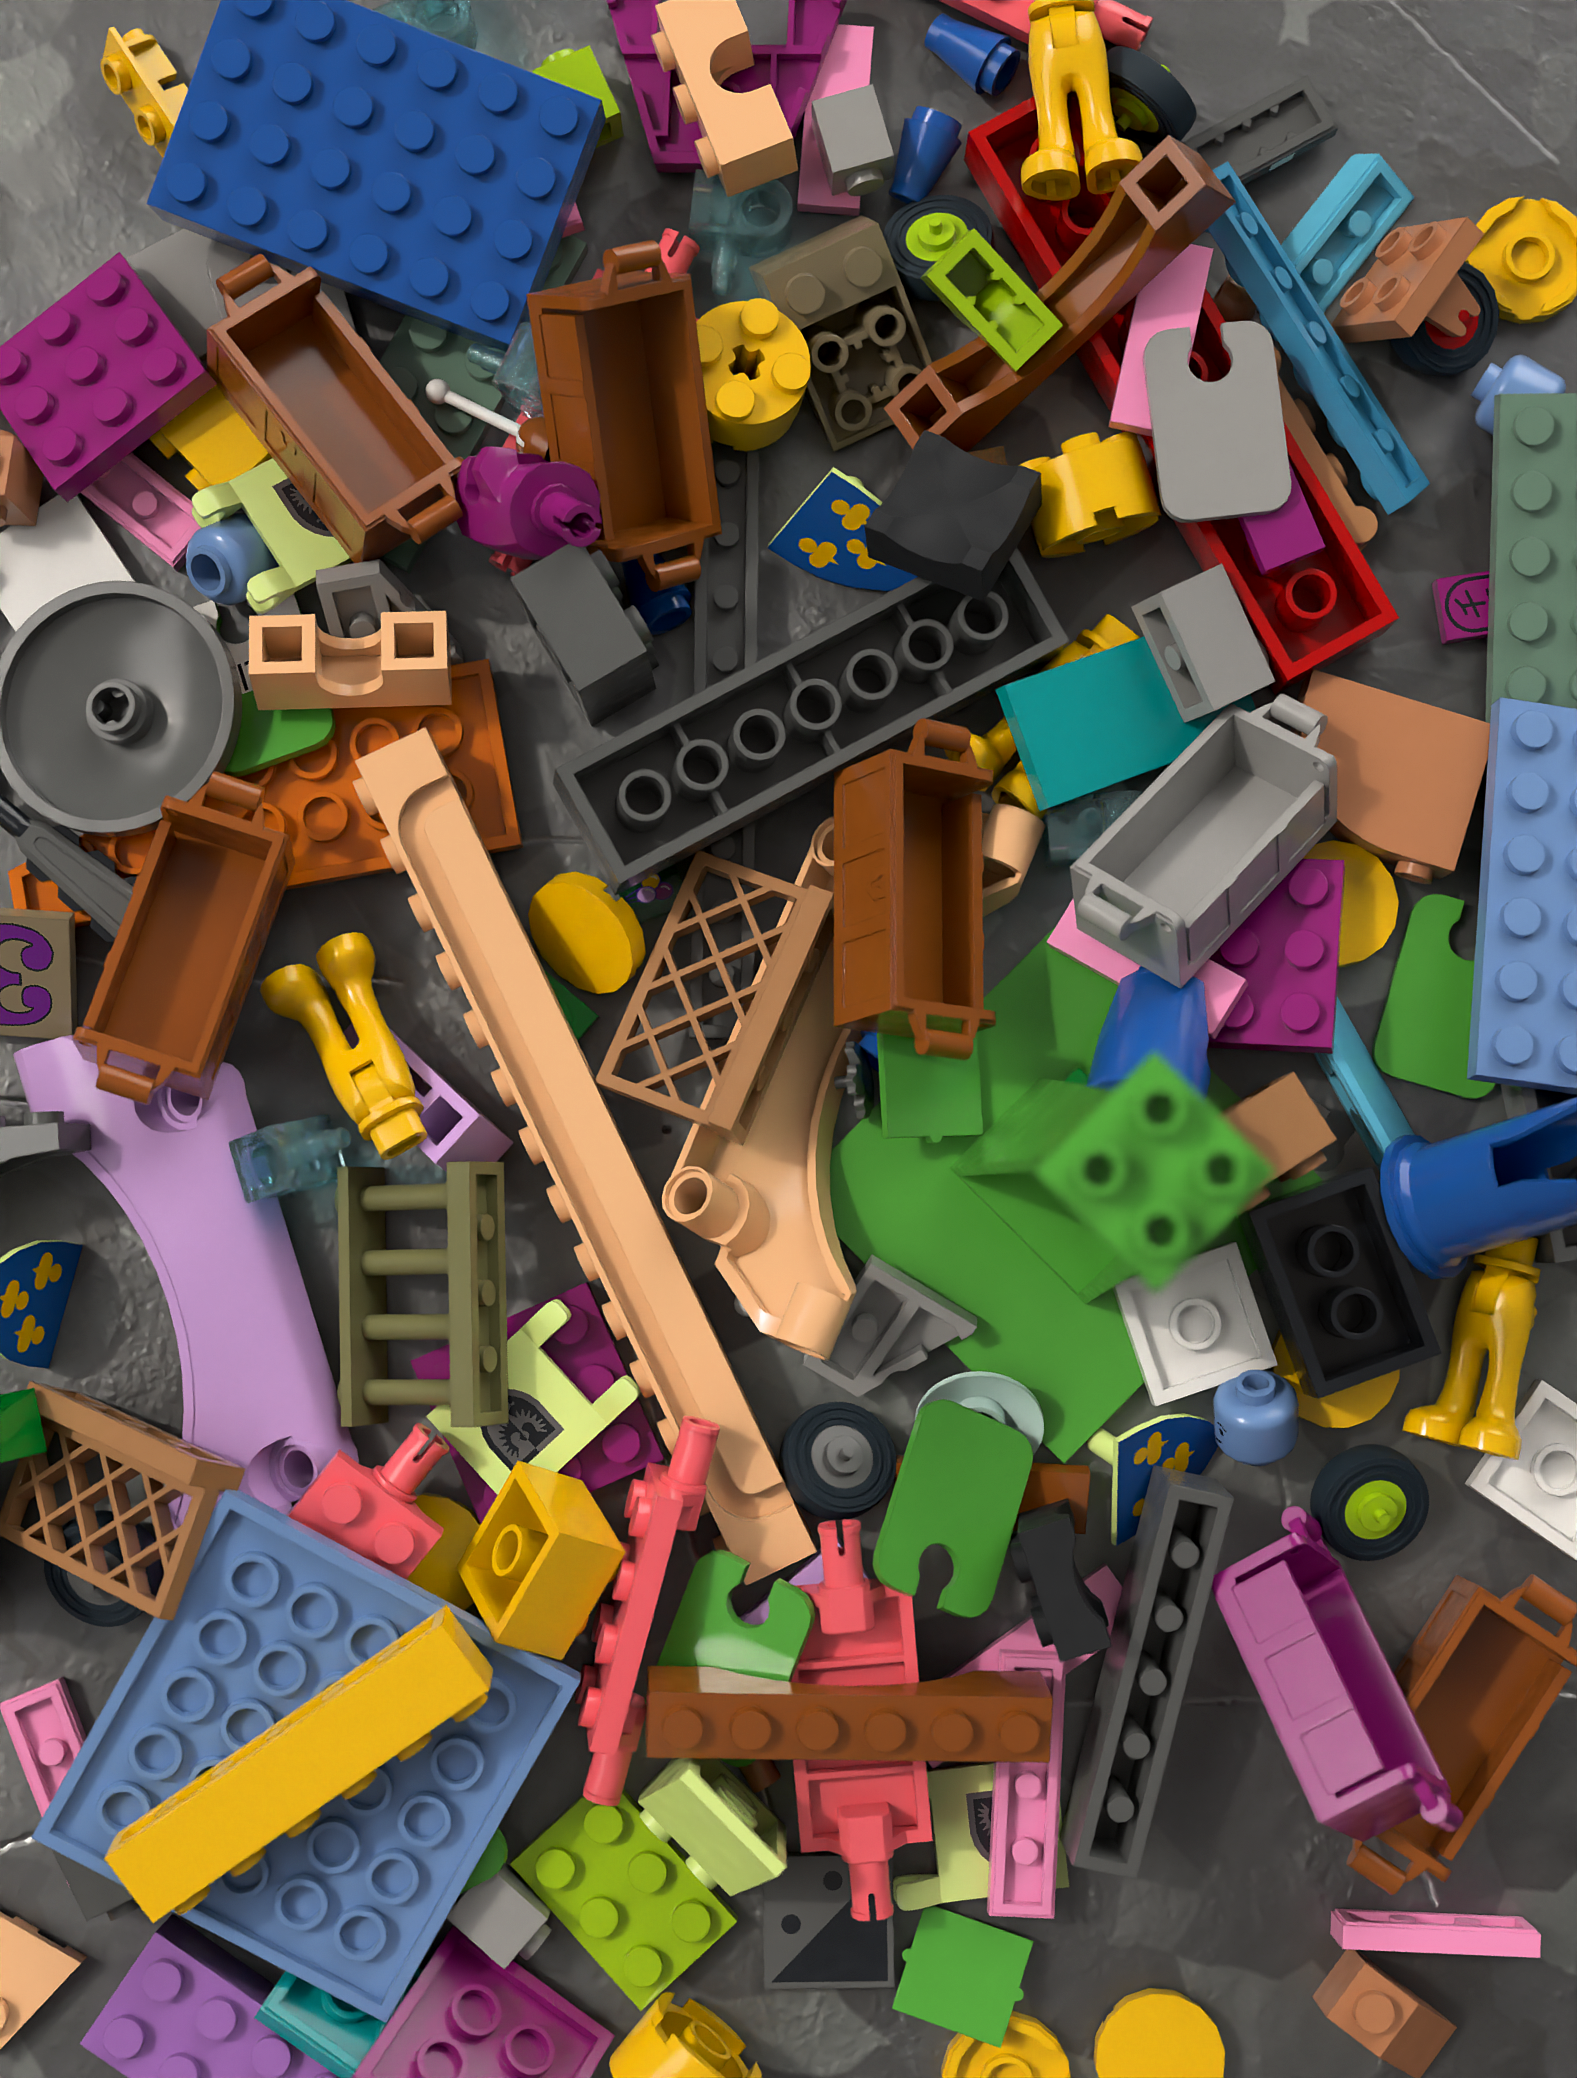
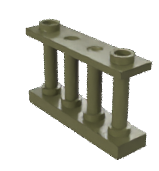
(476, 1294)

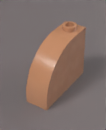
(1401, 773)

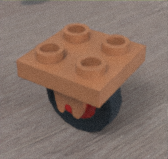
(1424, 299)

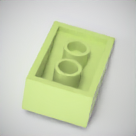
(717, 1822)

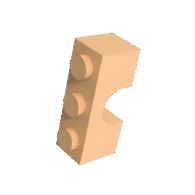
(741, 132)
(308, 669)

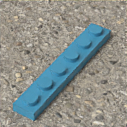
(1315, 350)

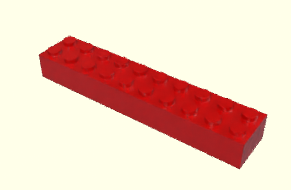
(1299, 612)

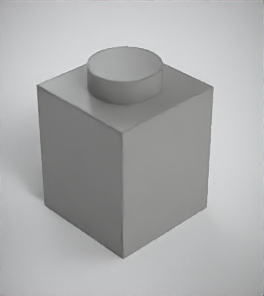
(852, 141)
(502, 1917)

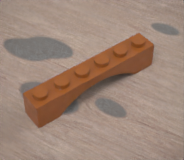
(1142, 230)
(752, 1717)

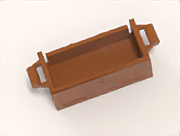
(631, 407)
(330, 413)
(911, 894)
(187, 946)
(1478, 1691)

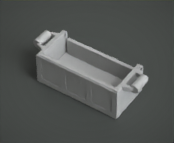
(1208, 839)

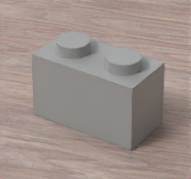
(1203, 643)

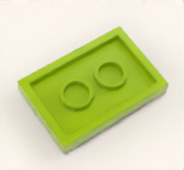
(624, 1895)

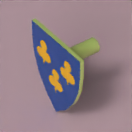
(830, 537)
(34, 1298)
(1167, 1441)

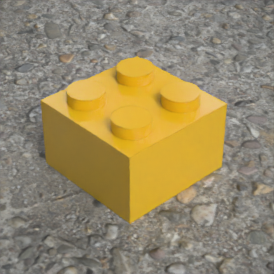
(540, 1561)

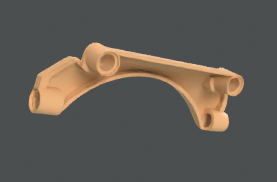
(773, 1193)

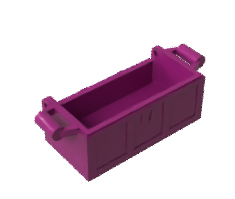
(1330, 1687)

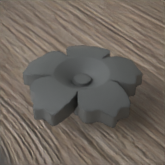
(858, 1080)

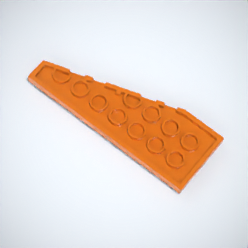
(318, 803)

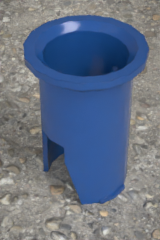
(1152, 1017)
(1479, 1188)

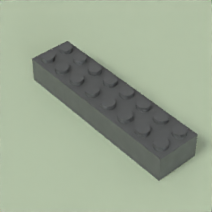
(801, 719)

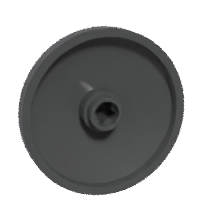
(115, 707)

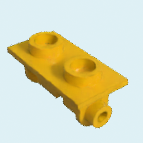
(136, 71)

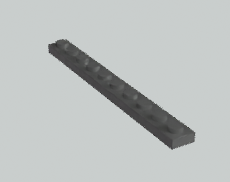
(723, 646)

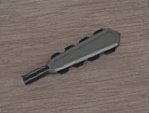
(83, 878)

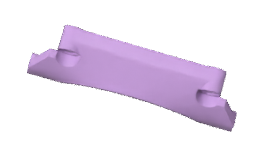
(227, 1267)

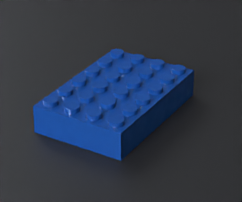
(379, 160)

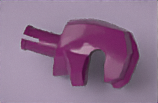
(526, 503)

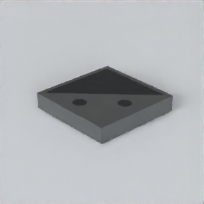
(811, 1929)

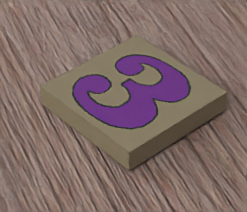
(37, 973)

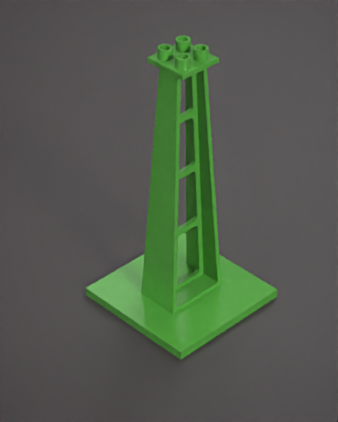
(1054, 1196)

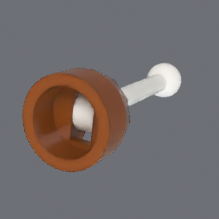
(530, 436)

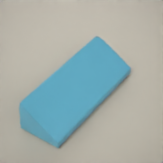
(1346, 225)
(1362, 1089)

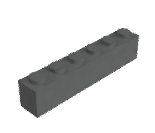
(1145, 1671)

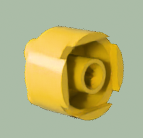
(759, 344)
(1093, 494)
(681, 2044)

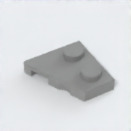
(889, 1329)

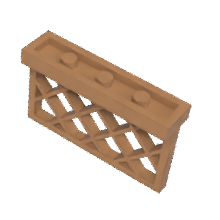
(771, 1014)
(143, 1451)

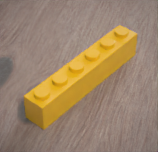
(301, 1765)

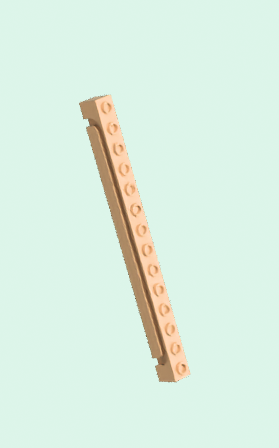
(580, 1144)

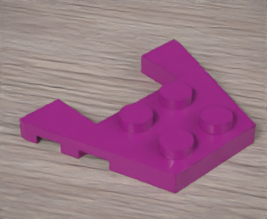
(788, 68)

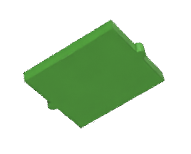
(927, 1093)
(962, 1975)

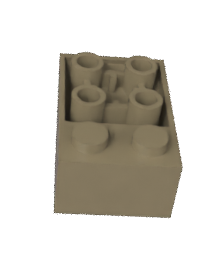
(855, 324)

